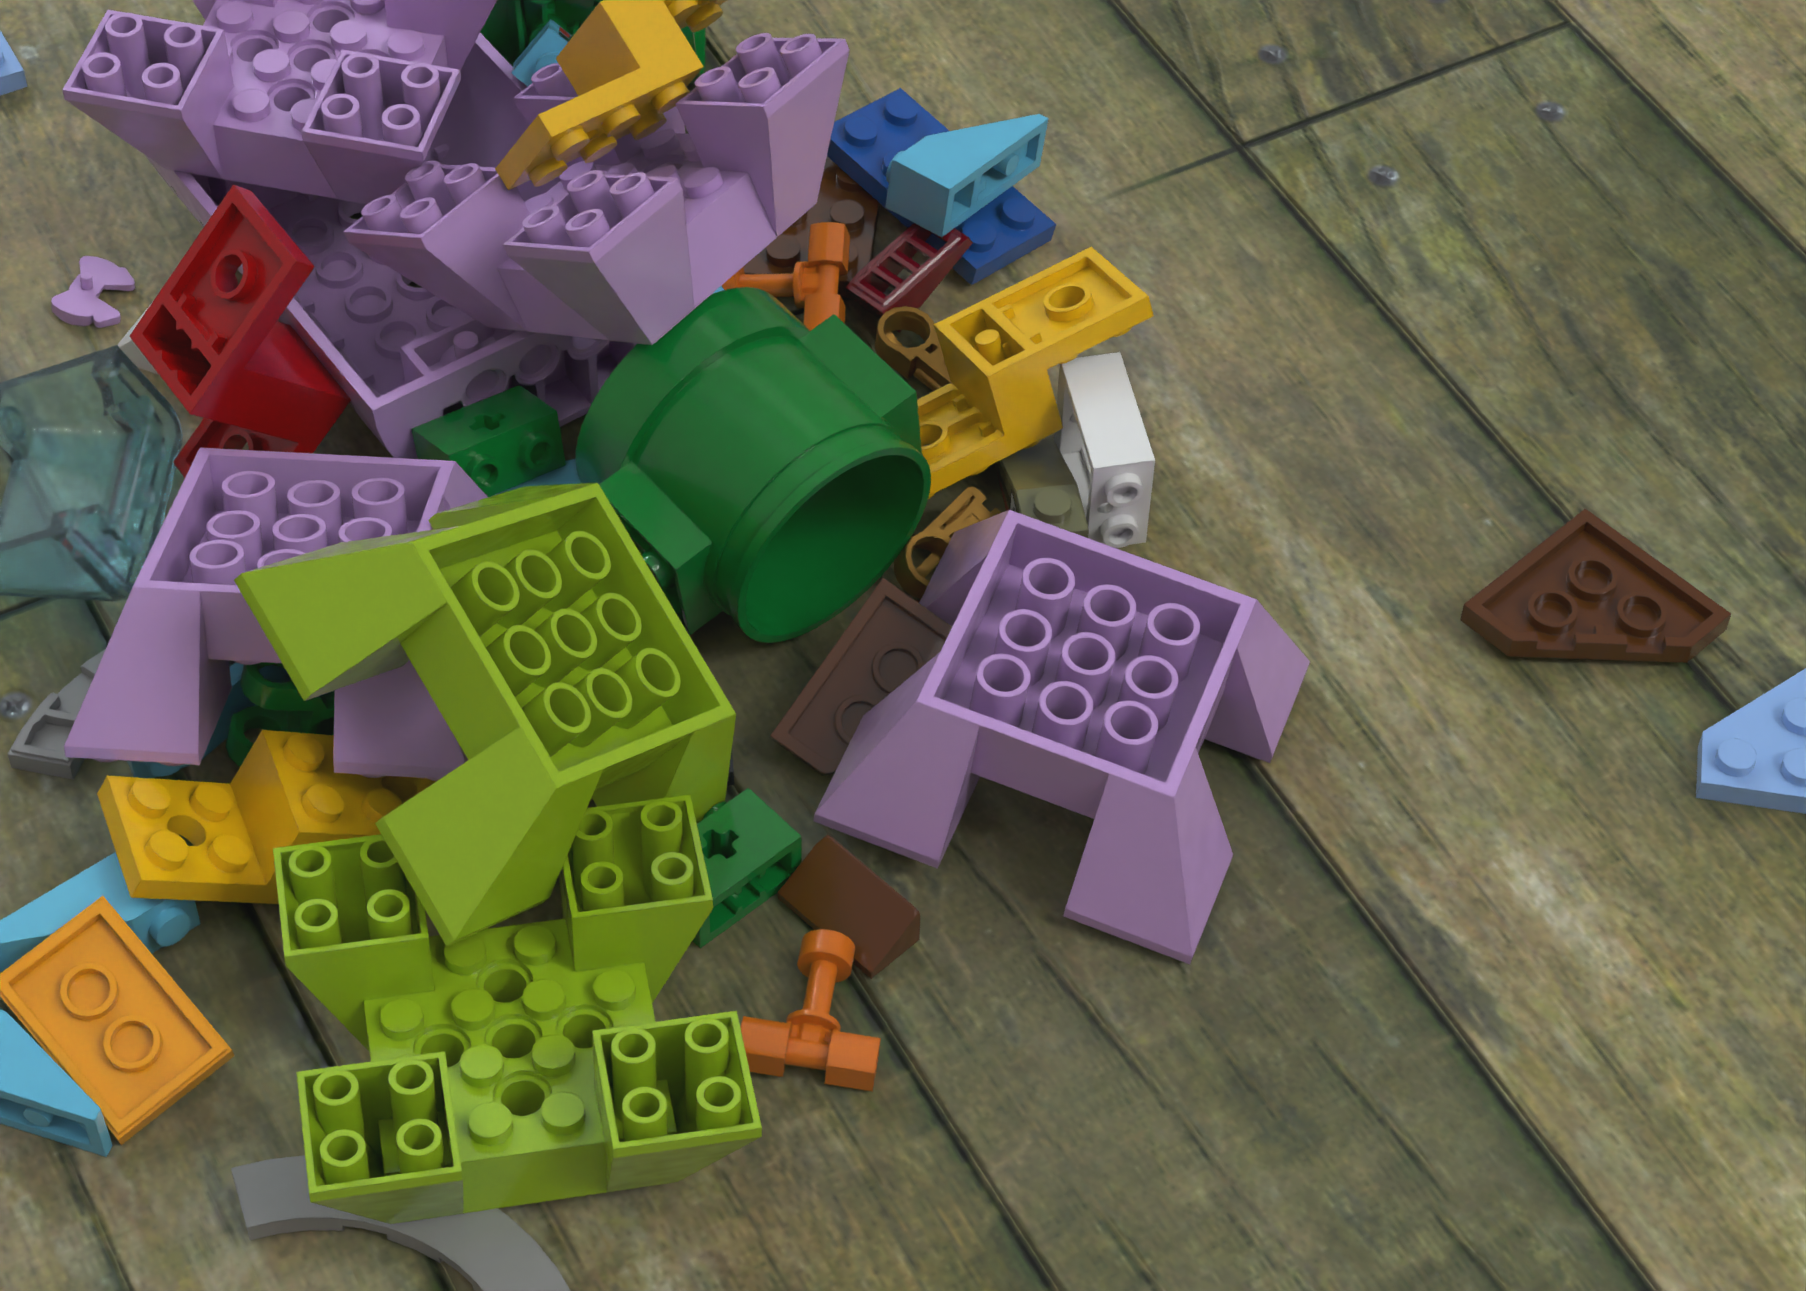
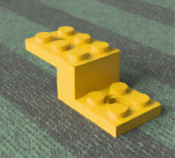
(627, 71)
(1001, 358)
(275, 800)

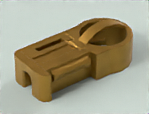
(923, 361)
(962, 512)

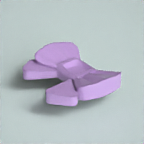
(81, 302)

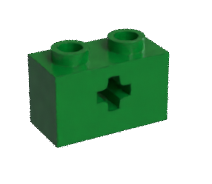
(496, 440)
(746, 859)

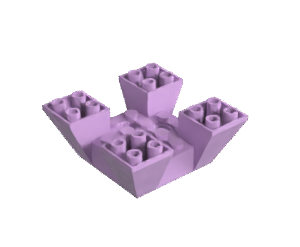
(283, 89)
(641, 230)
(186, 617)
(1087, 690)

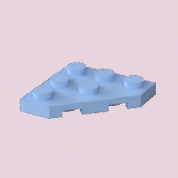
(1758, 752)

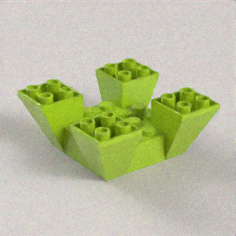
(544, 664)
(519, 1052)

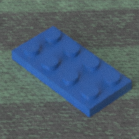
(875, 133)

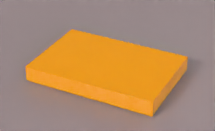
(113, 1019)

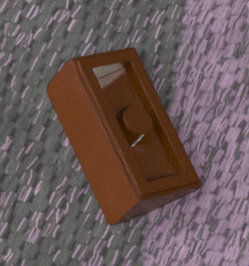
(845, 896)

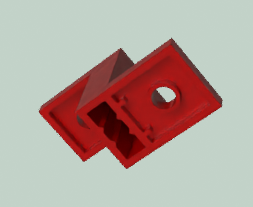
(223, 339)

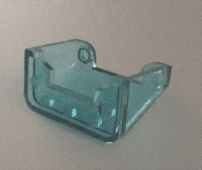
(85, 477)

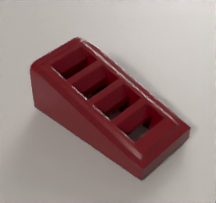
(883, 271)

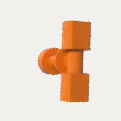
(813, 281)
(812, 1035)

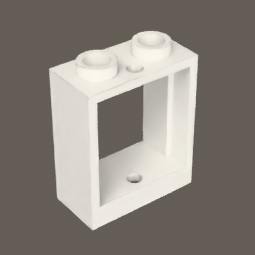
(1106, 448)

